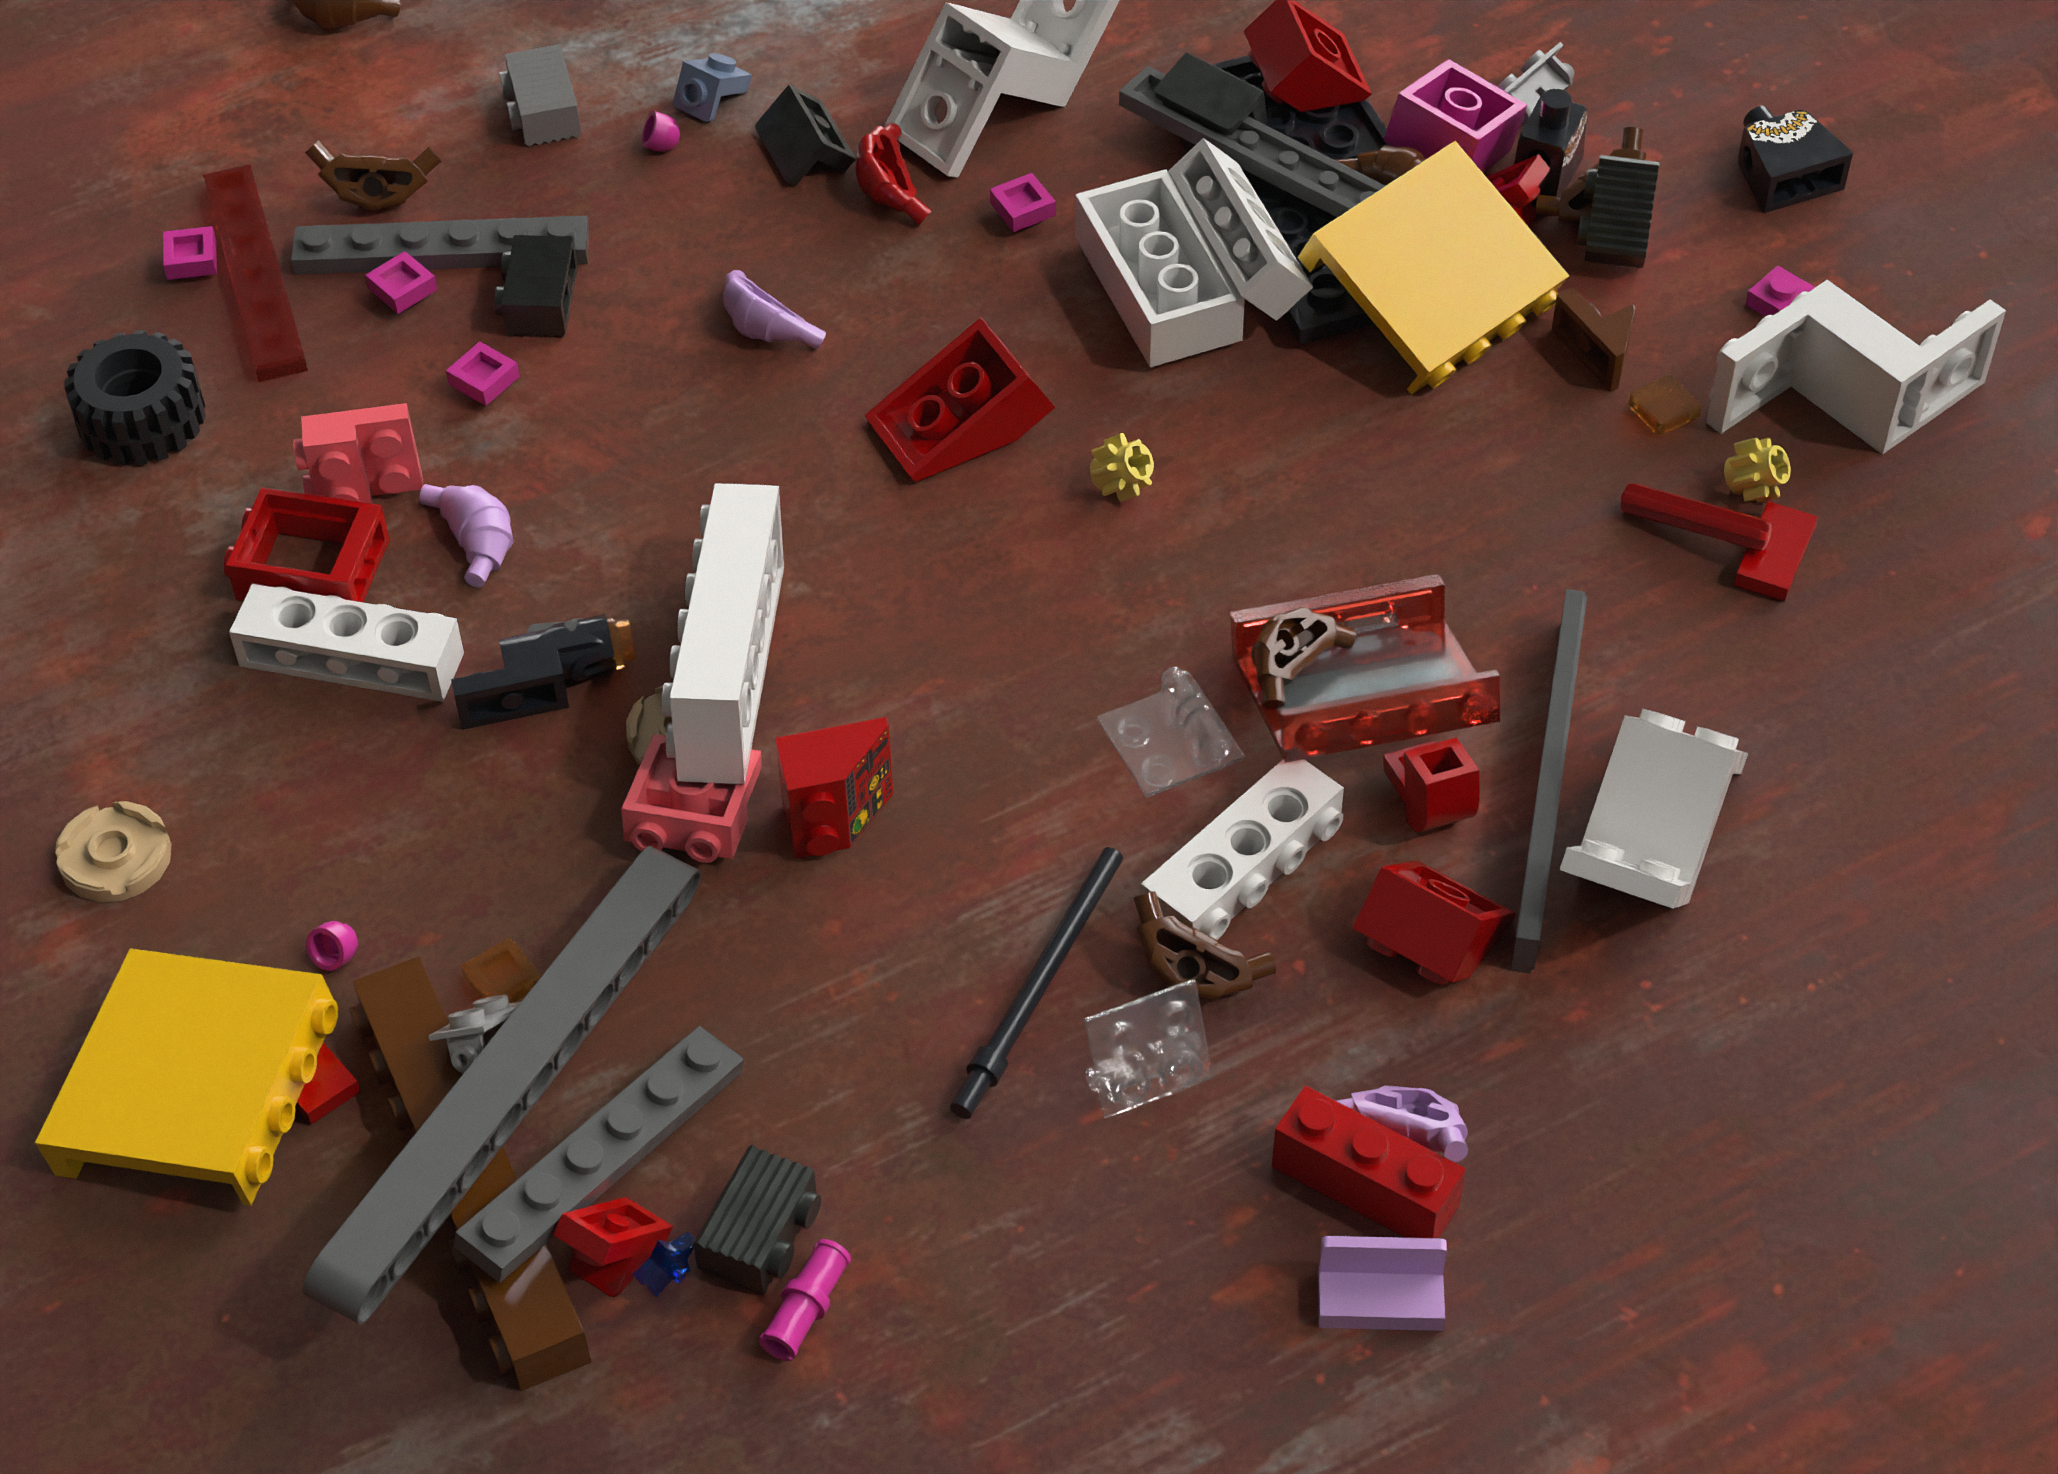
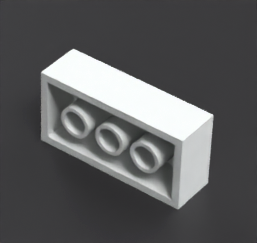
(1158, 268)

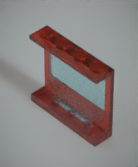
(1391, 686)

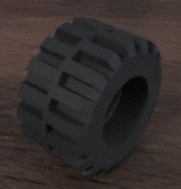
(135, 397)

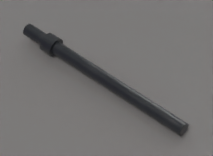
(990, 1060)

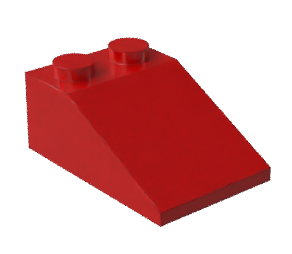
(959, 405)

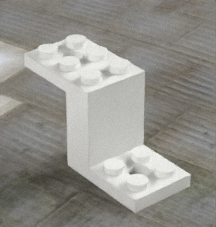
(980, 56)
(1853, 366)
(1656, 809)

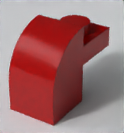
(1435, 783)

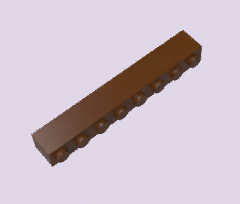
(530, 1307)

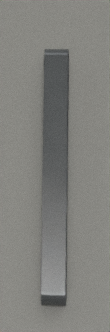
(499, 1088)

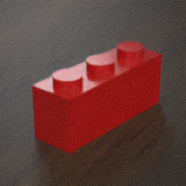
(1367, 1166)

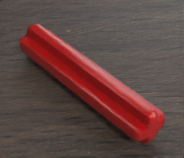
(1696, 516)

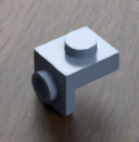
(704, 83)

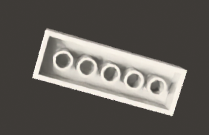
(725, 634)

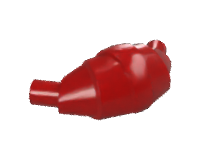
(884, 173)

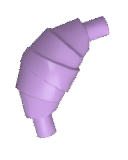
(764, 317)
(477, 523)
(1416, 1115)

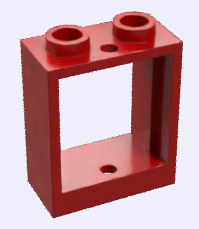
(278, 512)

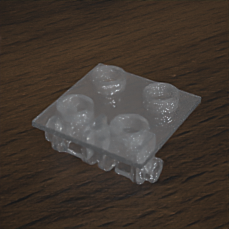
(1171, 735)
(1147, 1049)

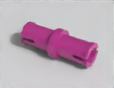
(805, 1299)

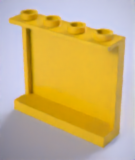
(1439, 264)
(191, 1070)

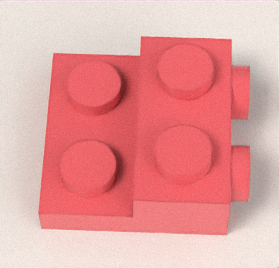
(359, 453)
(685, 815)

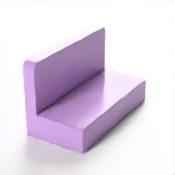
(1381, 1283)

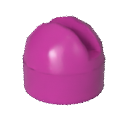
(660, 132)
(326, 940)

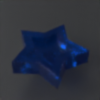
(666, 1263)

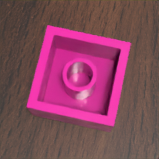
(1456, 107)

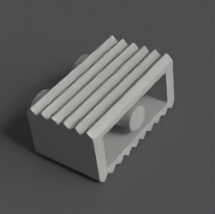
(541, 94)

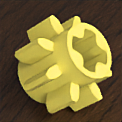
(1121, 467)
(1757, 470)

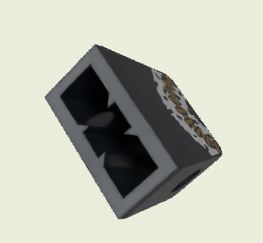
(1559, 131)
(1790, 158)

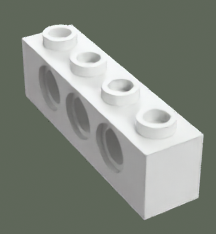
(1240, 229)
(347, 642)
(1248, 847)

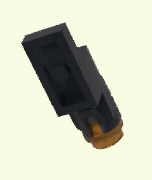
(539, 667)

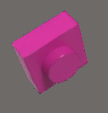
(1022, 202)
(189, 252)
(401, 282)
(1775, 291)
(482, 373)

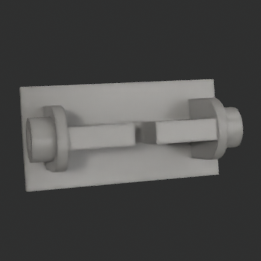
(1539, 74)
(473, 1029)

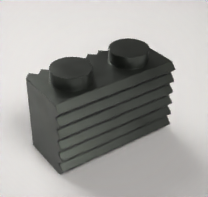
(1620, 211)
(537, 285)
(757, 1220)

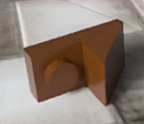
(1593, 339)

